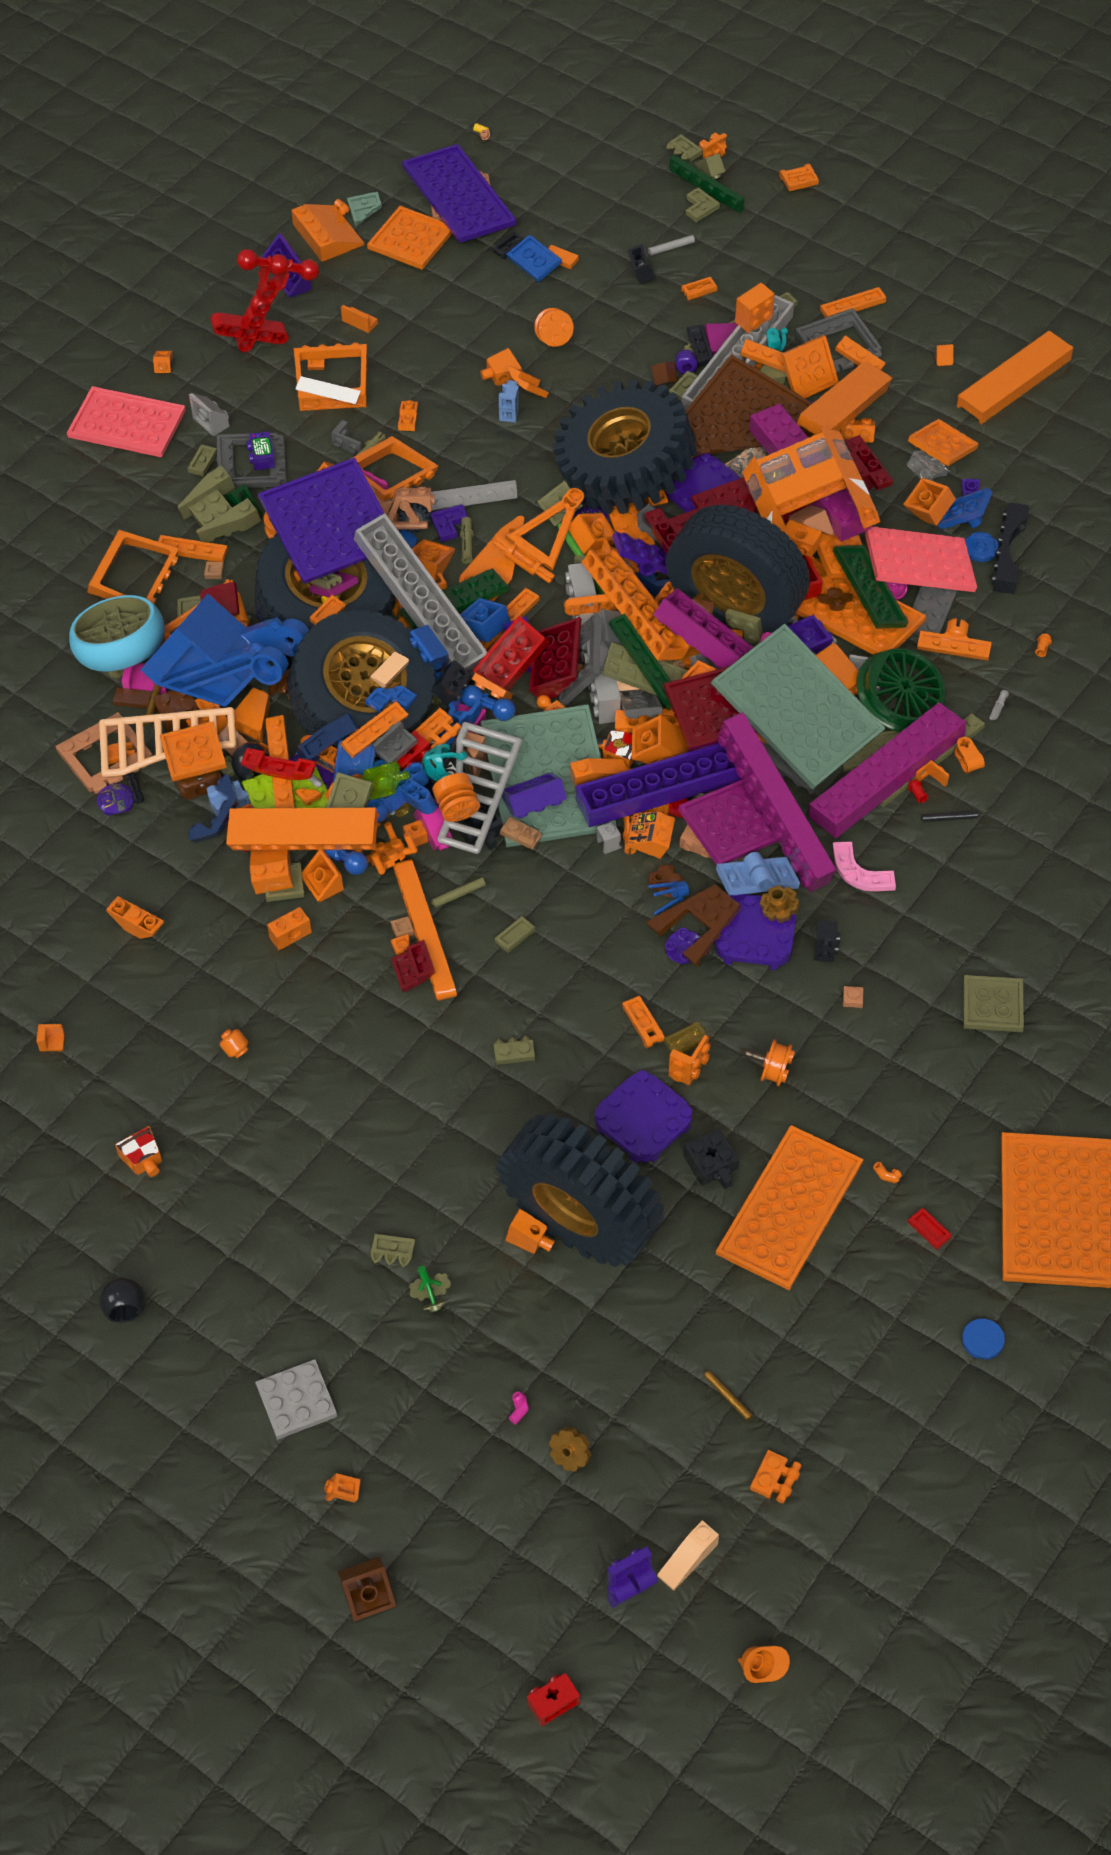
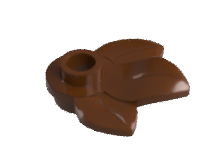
(835, 598)
(280, 686)
(664, 874)

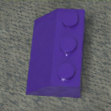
(534, 795)

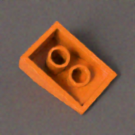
(433, 556)
(270, 870)

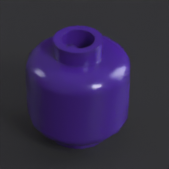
(686, 361)

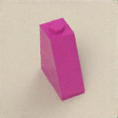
(433, 824)

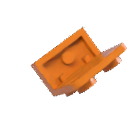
(686, 1068)

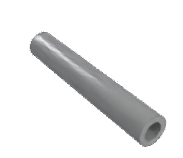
(671, 245)

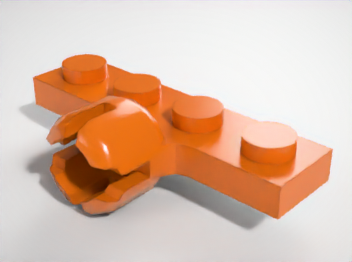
(954, 642)

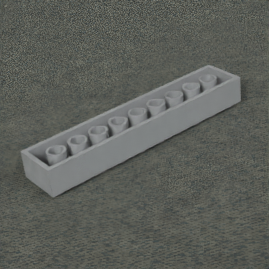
(733, 345)
(418, 590)
(603, 689)

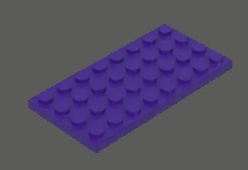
(459, 193)

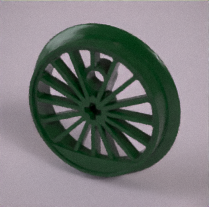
(900, 685)

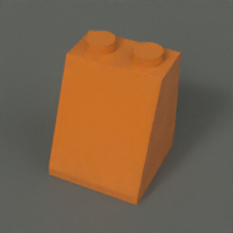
(840, 666)
(657, 741)

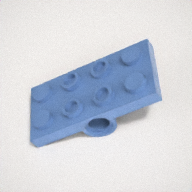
(756, 874)

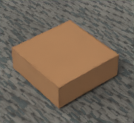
(214, 570)
(402, 927)

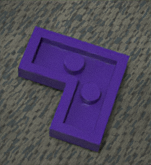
(446, 519)

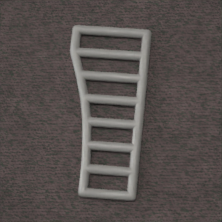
(499, 787)

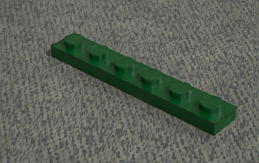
(706, 184)
(641, 656)

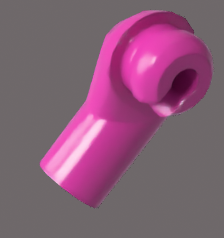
(521, 1407)

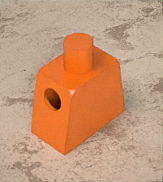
(498, 367)
(528, 1233)

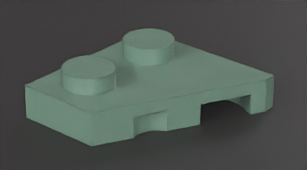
(363, 206)

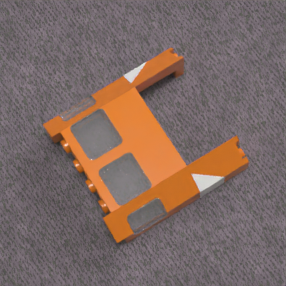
(805, 475)

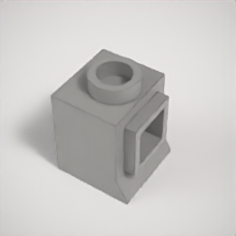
(609, 836)

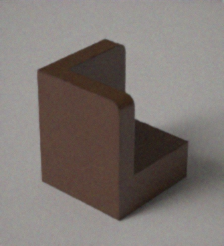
(664, 373)

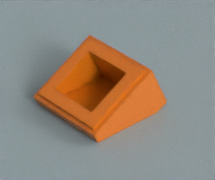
(944, 355)

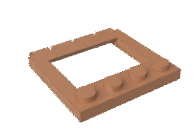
(84, 741)

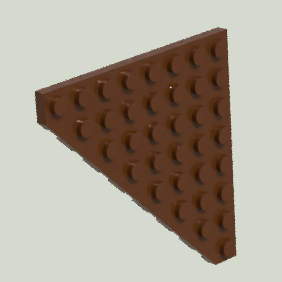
(725, 404)

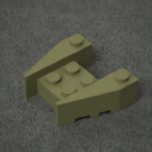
(212, 509)

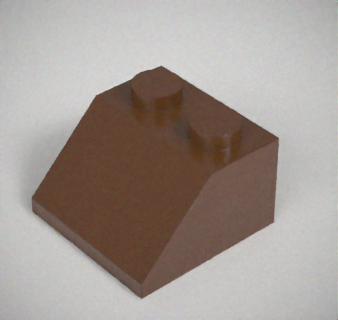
(366, 1588)

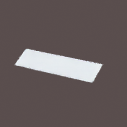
(328, 390)

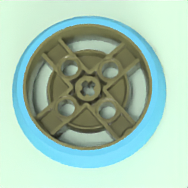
(116, 633)

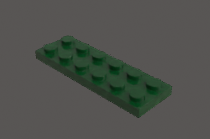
(463, 594)
(873, 594)

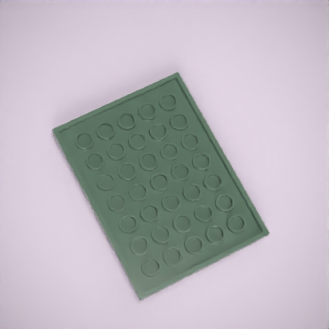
(798, 706)
(548, 745)

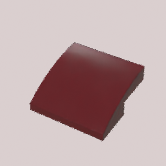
(225, 595)
(413, 966)

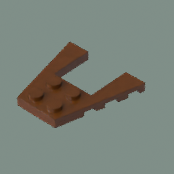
(711, 908)

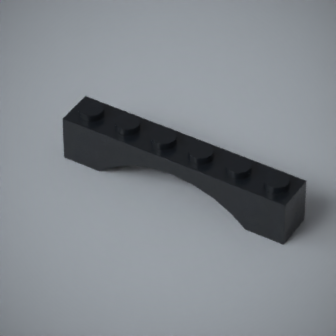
(1007, 572)

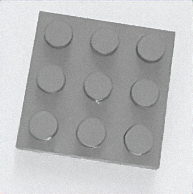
(296, 1399)

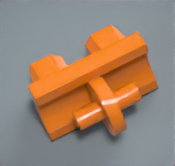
(716, 145)

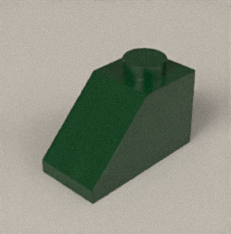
(238, 495)

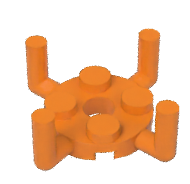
(389, 852)

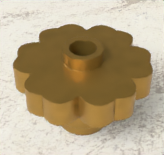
(779, 904)
(570, 1449)

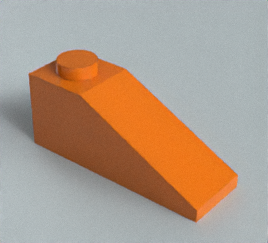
(594, 768)

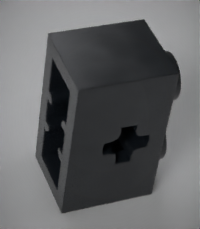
(641, 264)

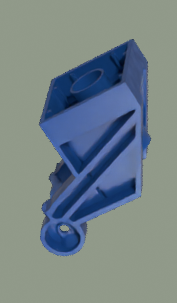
(218, 656)

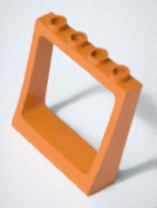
(311, 401)
(396, 447)
(125, 538)

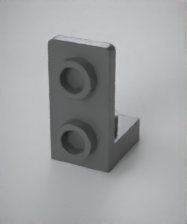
(341, 439)

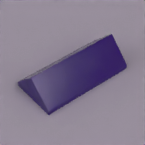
(295, 283)

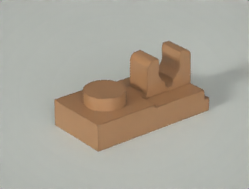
(520, 833)

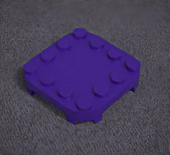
(705, 474)
(754, 937)
(643, 1116)

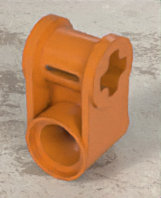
(968, 755)

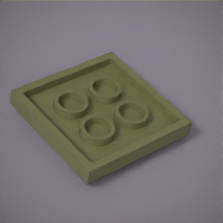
(993, 1003)

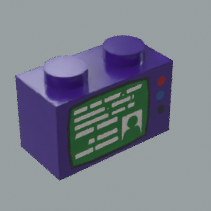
(261, 450)

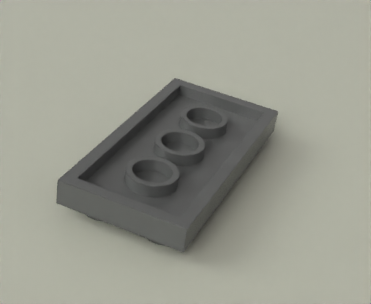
(935, 605)
(639, 703)

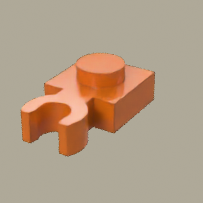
(113, 752)

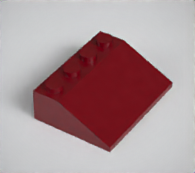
(558, 662)

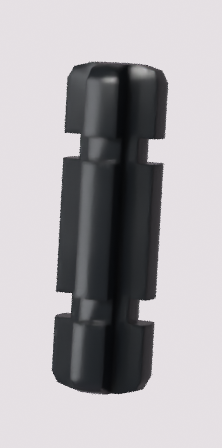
(134, 787)

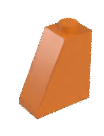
(252, 713)

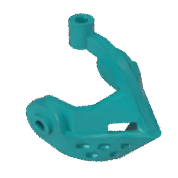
(774, 340)
(437, 757)

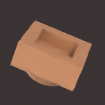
(853, 997)

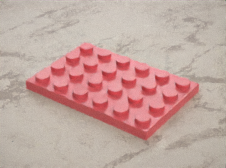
(126, 421)
(920, 559)

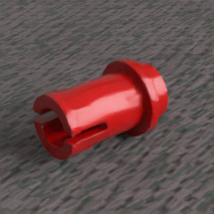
(916, 788)

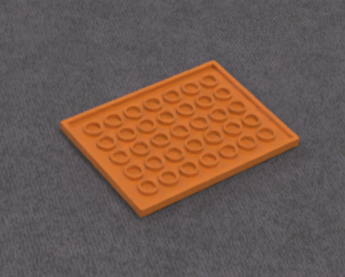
(1056, 1209)

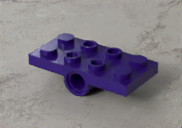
(647, 557)
(630, 1576)

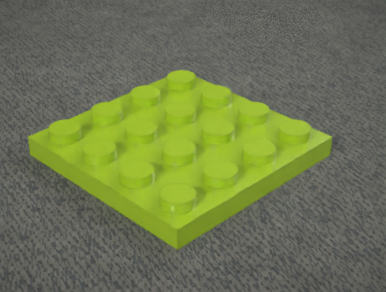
(262, 793)

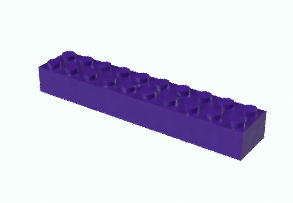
(655, 784)

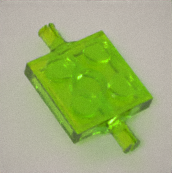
(384, 779)

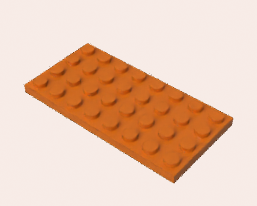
(854, 622)
(789, 1207)

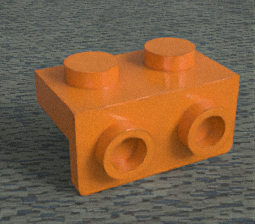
(863, 427)

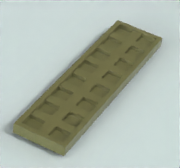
(622, 668)

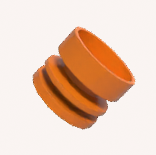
(456, 797)

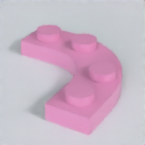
(857, 876)

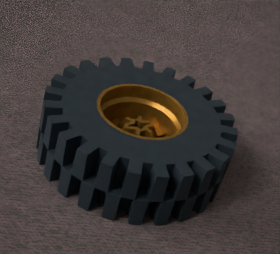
(625, 446)
(580, 1189)

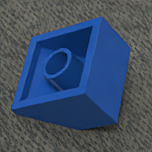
(485, 618)

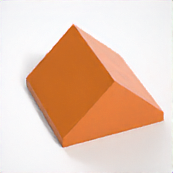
(322, 877)

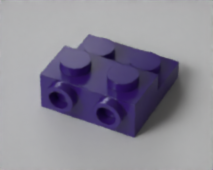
(812, 633)

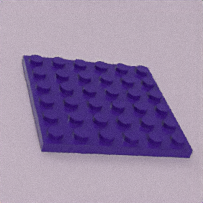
(320, 517)

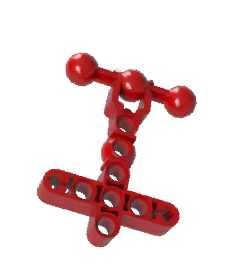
(252, 325)

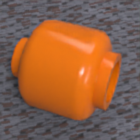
(234, 1043)

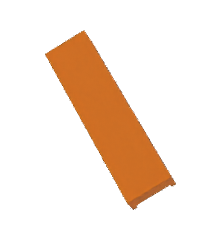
(1015, 376)
(845, 399)
(635, 602)
(302, 829)

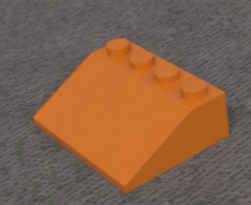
(325, 230)

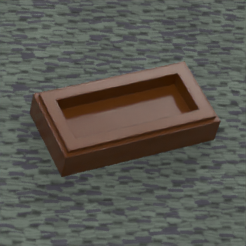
(132, 698)

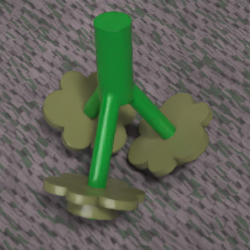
(421, 1288)

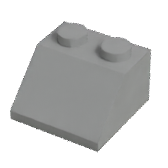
(208, 414)

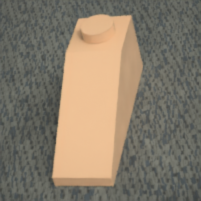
(689, 1555)

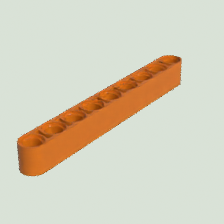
(424, 928)

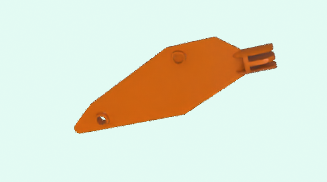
(494, 557)

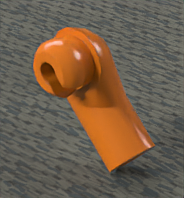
(892, 1177)

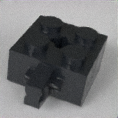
(493, 831)
(711, 1158)

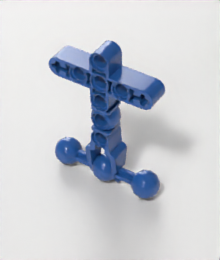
(475, 698)
(407, 790)

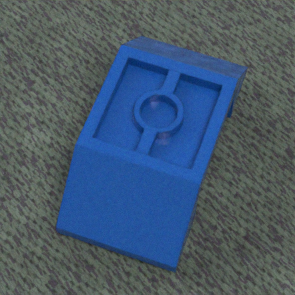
(430, 647)

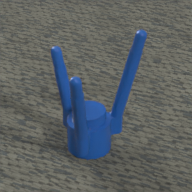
(676, 889)

